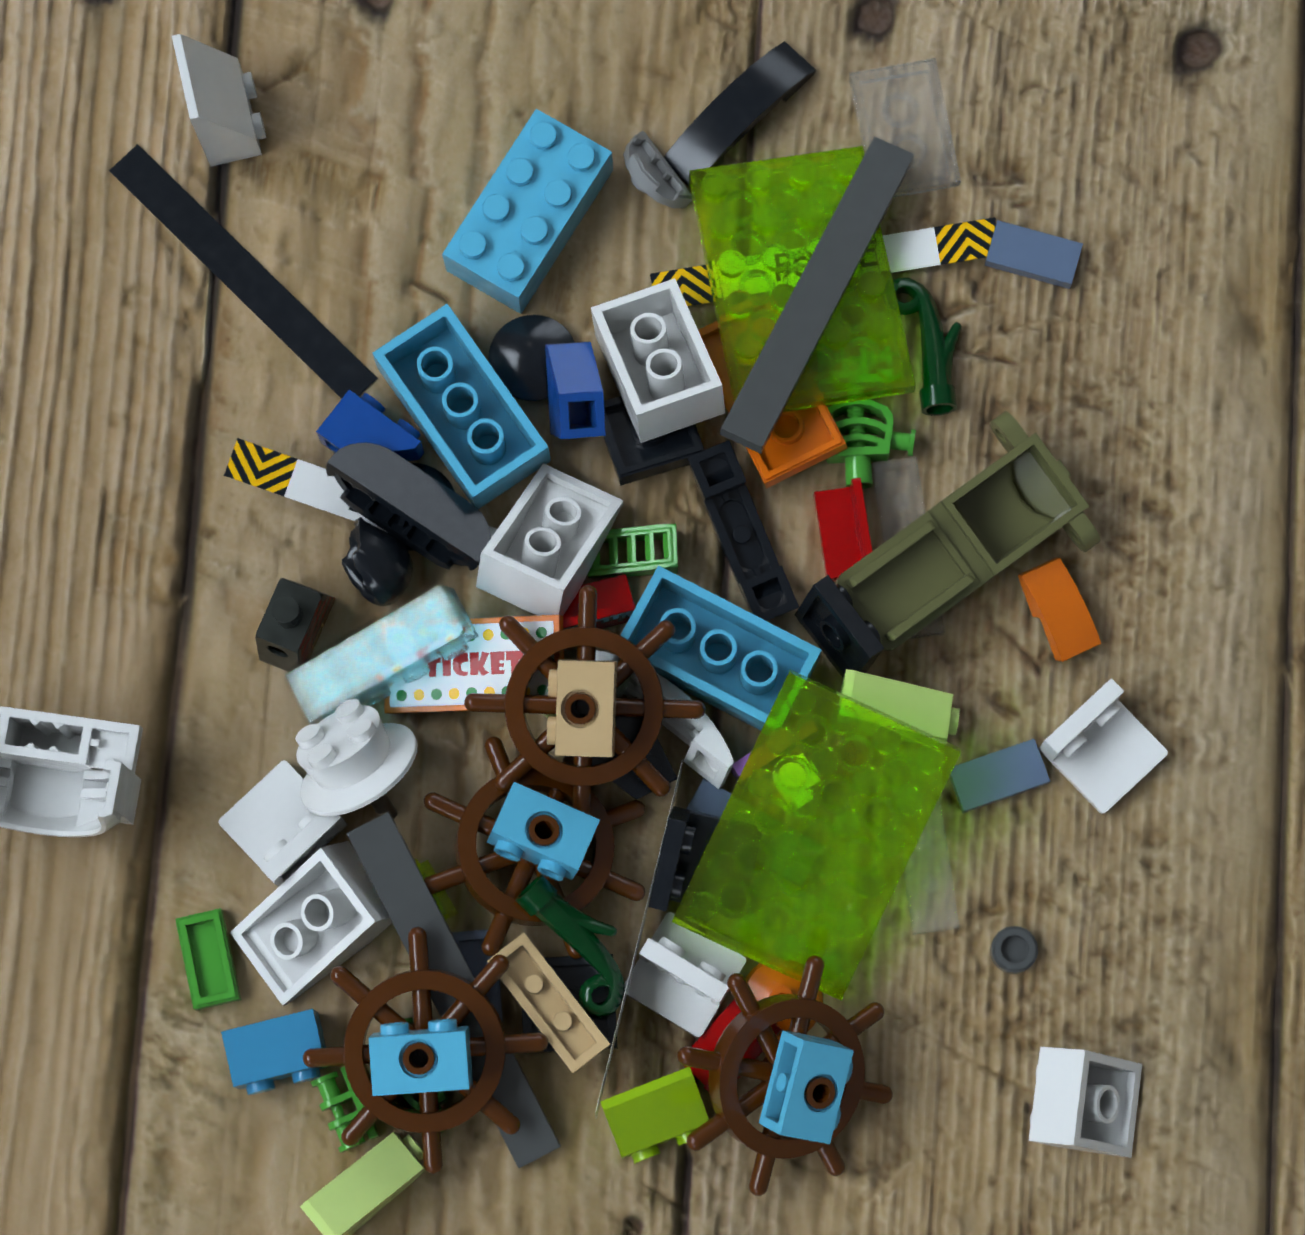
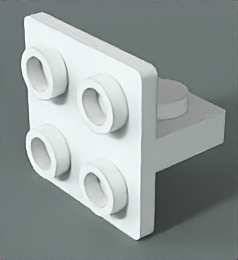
(683, 976)

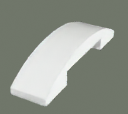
(707, 749)

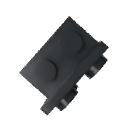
(680, 853)

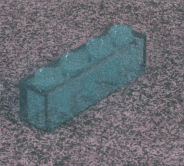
(384, 654)

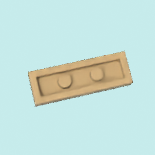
(551, 1005)

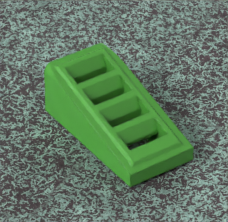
(647, 533)

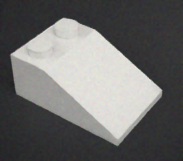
(219, 101)
(547, 543)
(312, 922)

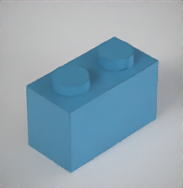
(273, 1051)

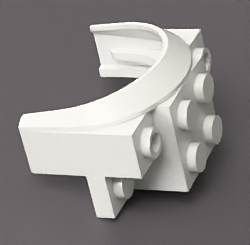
(55, 774)

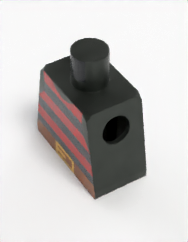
(292, 624)

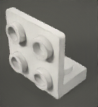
(1103, 748)
(277, 826)

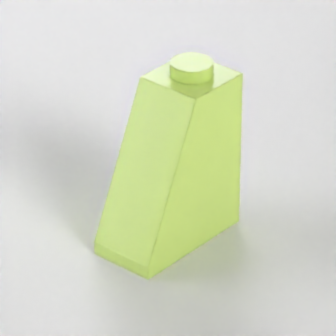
(913, 704)
(366, 1186)

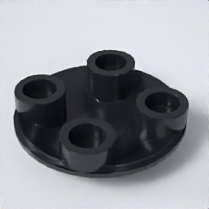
(520, 354)

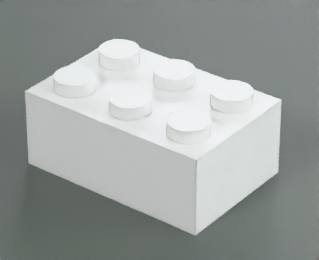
(658, 360)

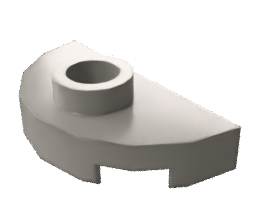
(653, 174)

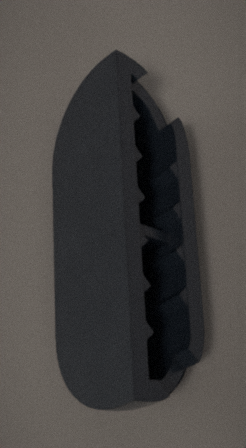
(410, 505)

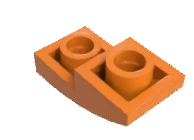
(1061, 609)

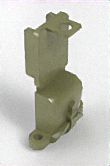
(968, 537)

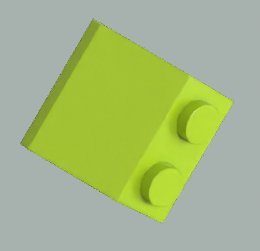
(655, 1114)

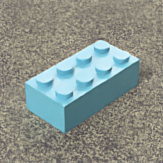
(528, 211)
(462, 406)
(718, 647)

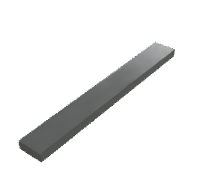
(816, 295)
(412, 905)

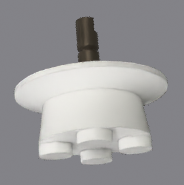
(353, 760)

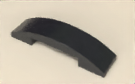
(738, 110)
(741, 532)

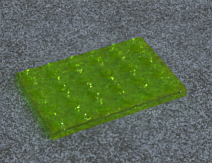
(756, 239)
(816, 833)

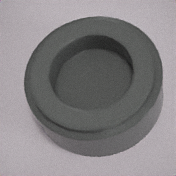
(1014, 950)

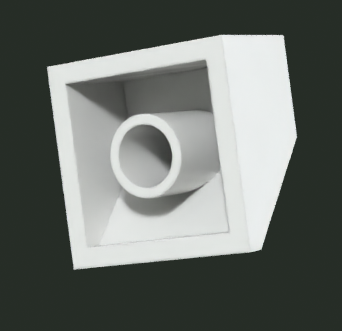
(1085, 1101)

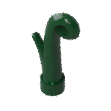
(938, 393)
(578, 931)

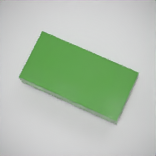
(208, 959)

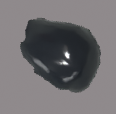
(377, 564)

